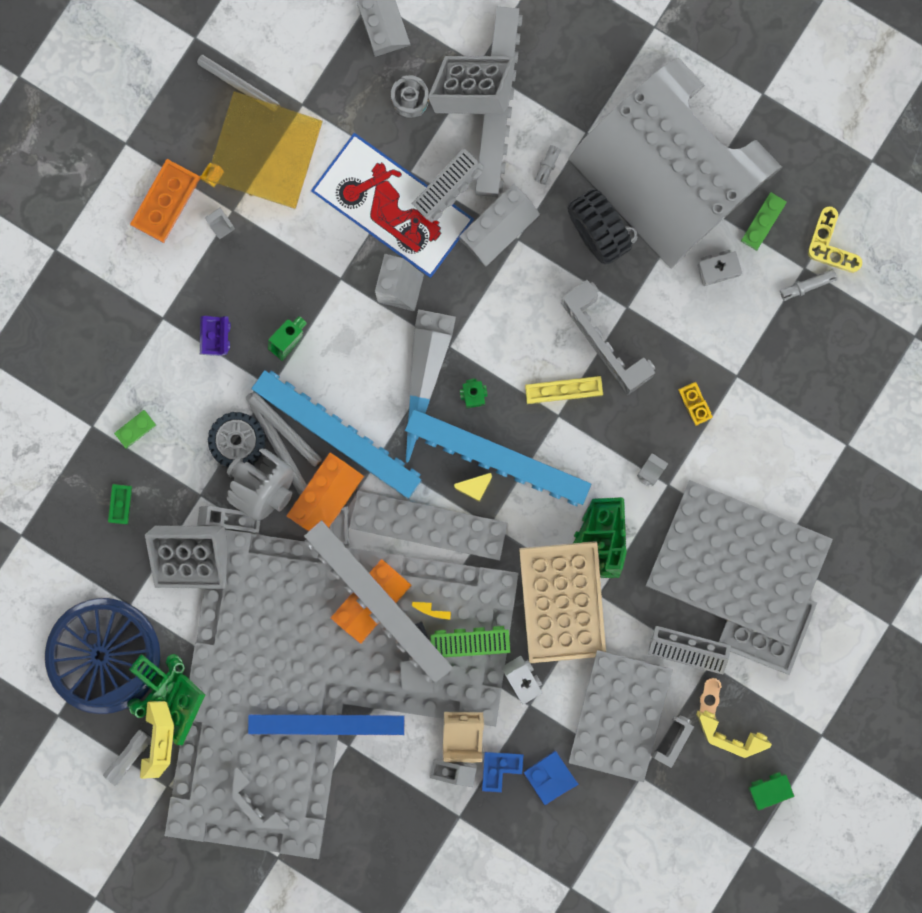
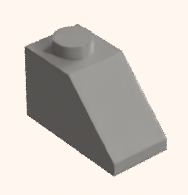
(453, 773)

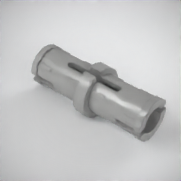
(547, 164)

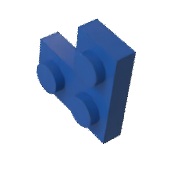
(495, 765)

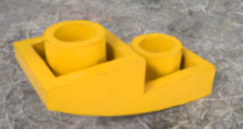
(695, 403)

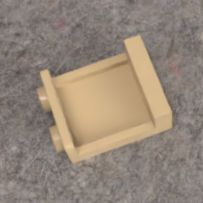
(463, 737)

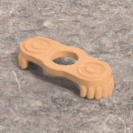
(711, 687)

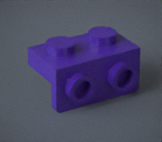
(214, 335)

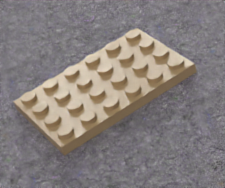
(562, 601)

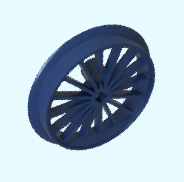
(118, 698)

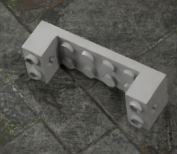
(574, 304)

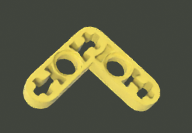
(823, 244)

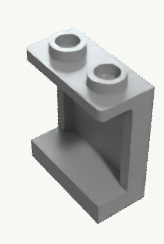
(677, 744)

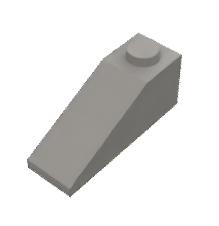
(229, 518)

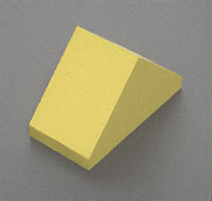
(474, 487)

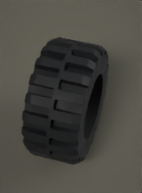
(599, 226)

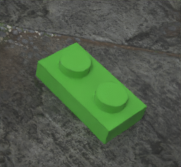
(135, 429)

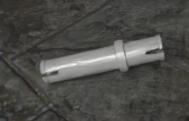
(800, 288)

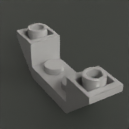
(240, 781)

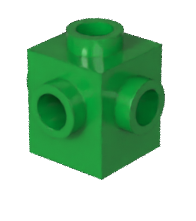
(473, 400)

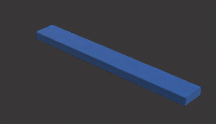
(327, 724)

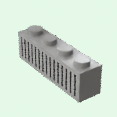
(448, 185)
(689, 650)

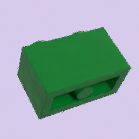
(770, 791)

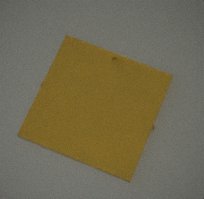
(264, 150)

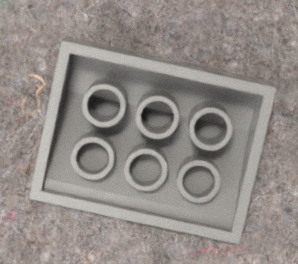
(473, 85)
(188, 556)

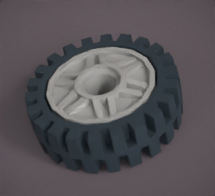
(233, 425)

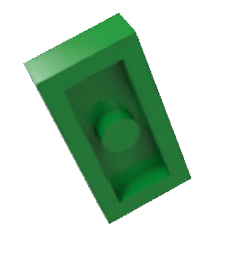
(120, 504)

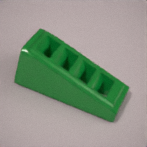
(157, 682)

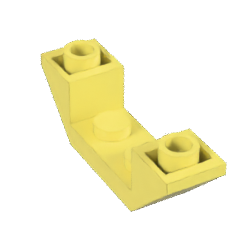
(161, 742)
(753, 745)

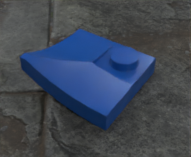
(550, 778)

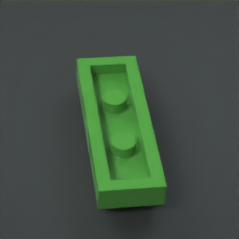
(763, 221)

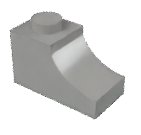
(652, 470)

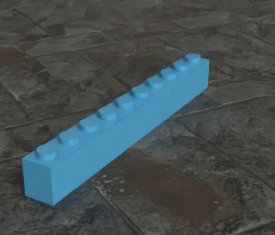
(336, 434)
(499, 457)

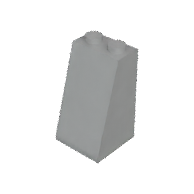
(398, 283)

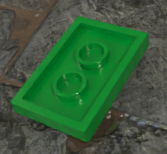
(183, 707)

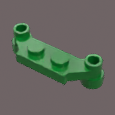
(176, 668)

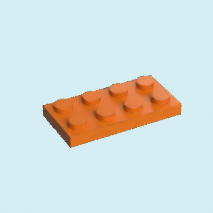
(165, 201)

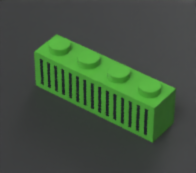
(472, 643)

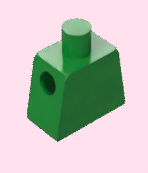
(281, 343)

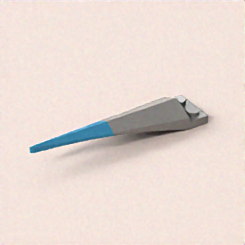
(430, 345)

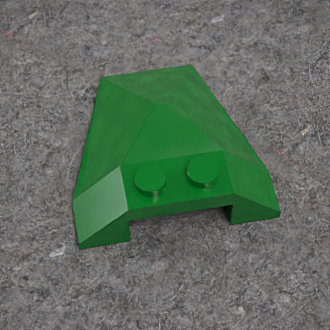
(606, 524)

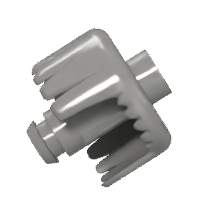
(260, 490)

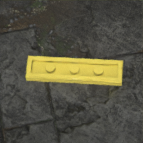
(564, 390)

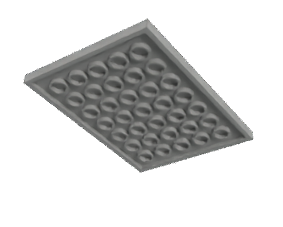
(739, 563)

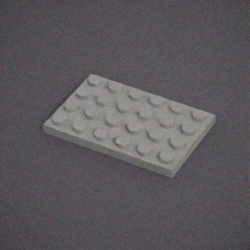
(620, 716)

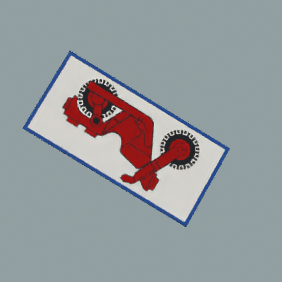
(379, 198)

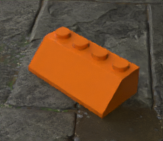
(325, 493)
(357, 620)

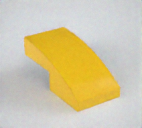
(426, 608)

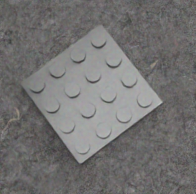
(766, 650)

